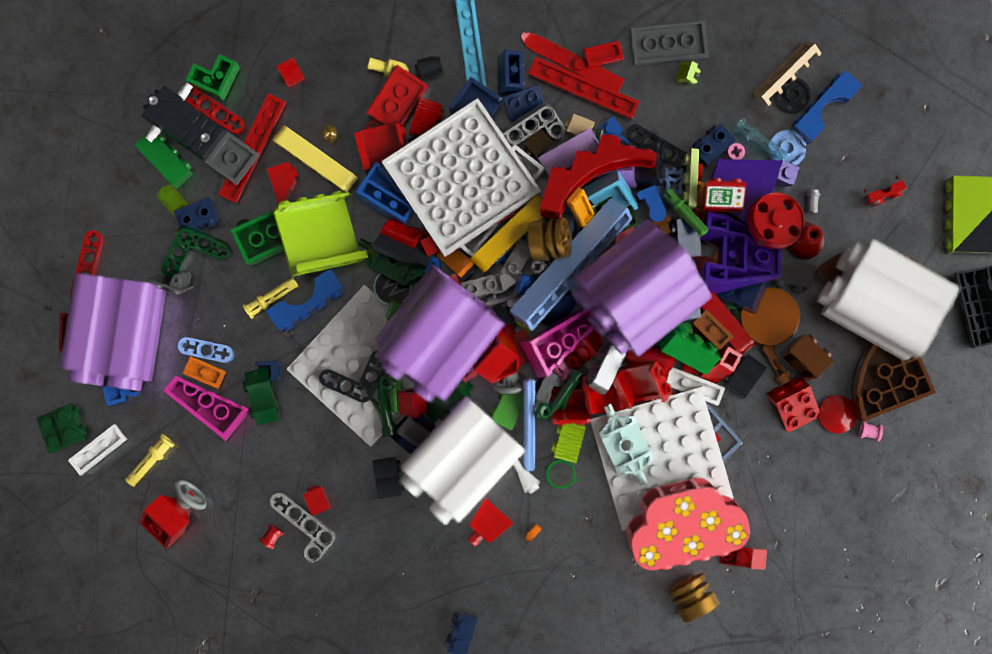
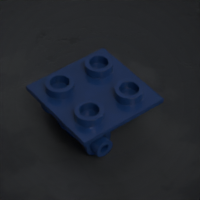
(523, 102)

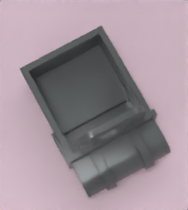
(543, 389)

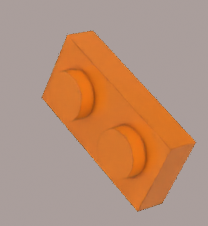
(204, 372)

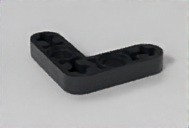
(363, 383)

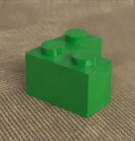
(214, 82)

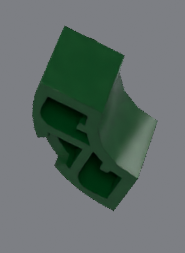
(261, 396)
(440, 408)

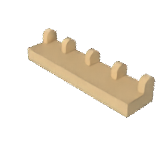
(785, 72)

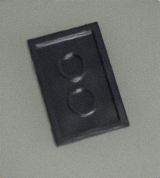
(403, 252)

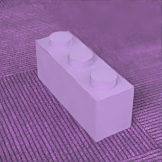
(564, 154)

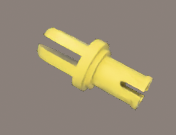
(385, 67)

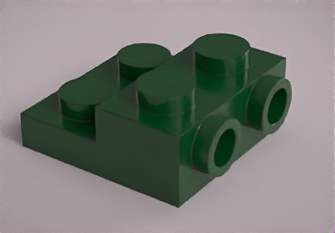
(62, 428)

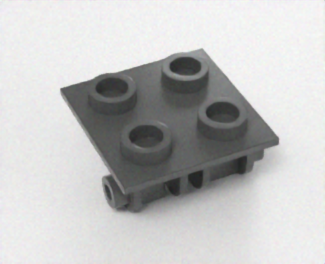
(178, 283)

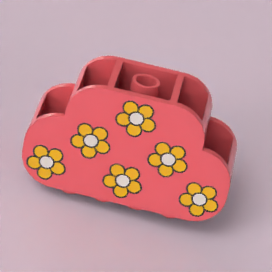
(685, 525)

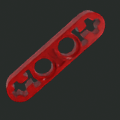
(212, 111)
(92, 266)

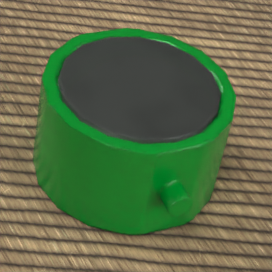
(560, 474)

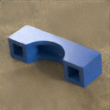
(842, 90)
(326, 287)

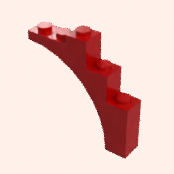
(586, 166)

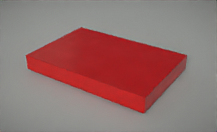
(397, 97)

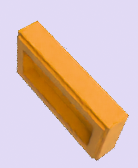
(580, 207)

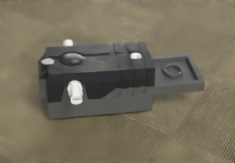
(197, 133)

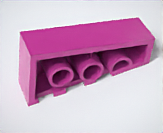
(554, 343)
(212, 410)

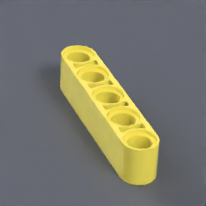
(315, 159)

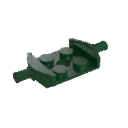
(400, 272)

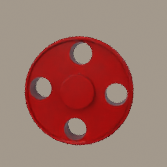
(775, 220)

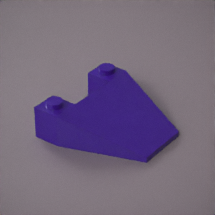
(760, 179)
(739, 257)

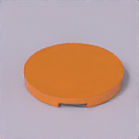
(775, 318)

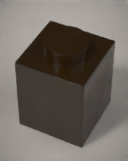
(537, 144)

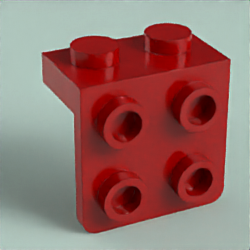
(595, 402)
(795, 403)
(575, 408)

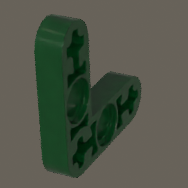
(187, 243)

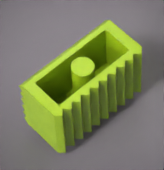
(569, 442)

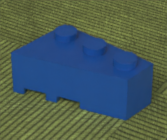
(384, 196)

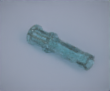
(780, 154)

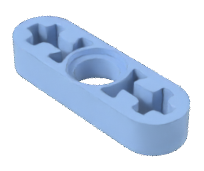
(192, 341)

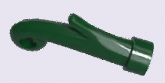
(560, 400)
(383, 407)

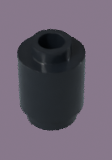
(428, 66)

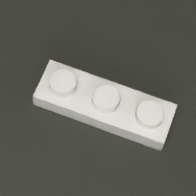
(684, 381)
(97, 449)

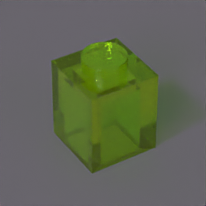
(171, 198)

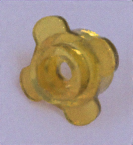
(329, 133)

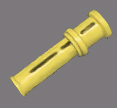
(262, 302)
(155, 453)

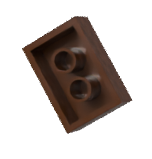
(807, 357)

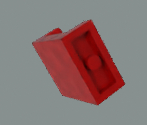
(379, 143)
(641, 383)

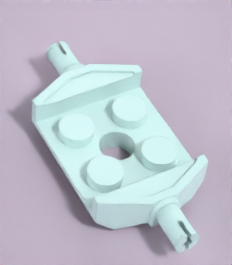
(620, 429)

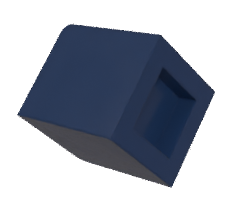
(274, 368)

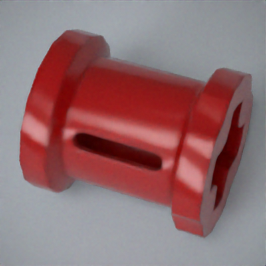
(271, 536)

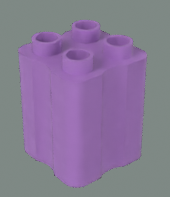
(640, 289)
(112, 331)
(436, 335)

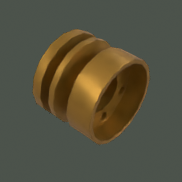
(549, 239)
(694, 599)

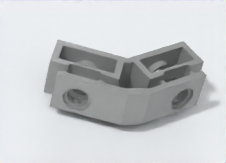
(499, 283)

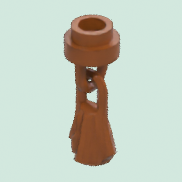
(769, 351)

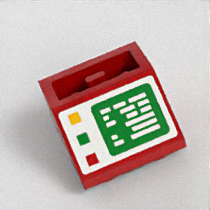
(724, 196)

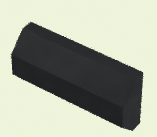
(976, 302)

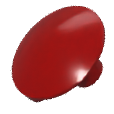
(837, 414)

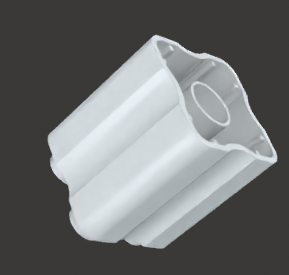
(887, 299)
(460, 461)

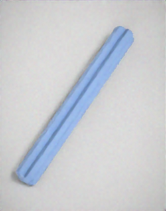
(529, 423)

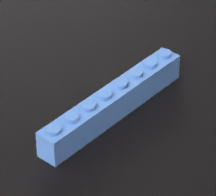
(559, 275)

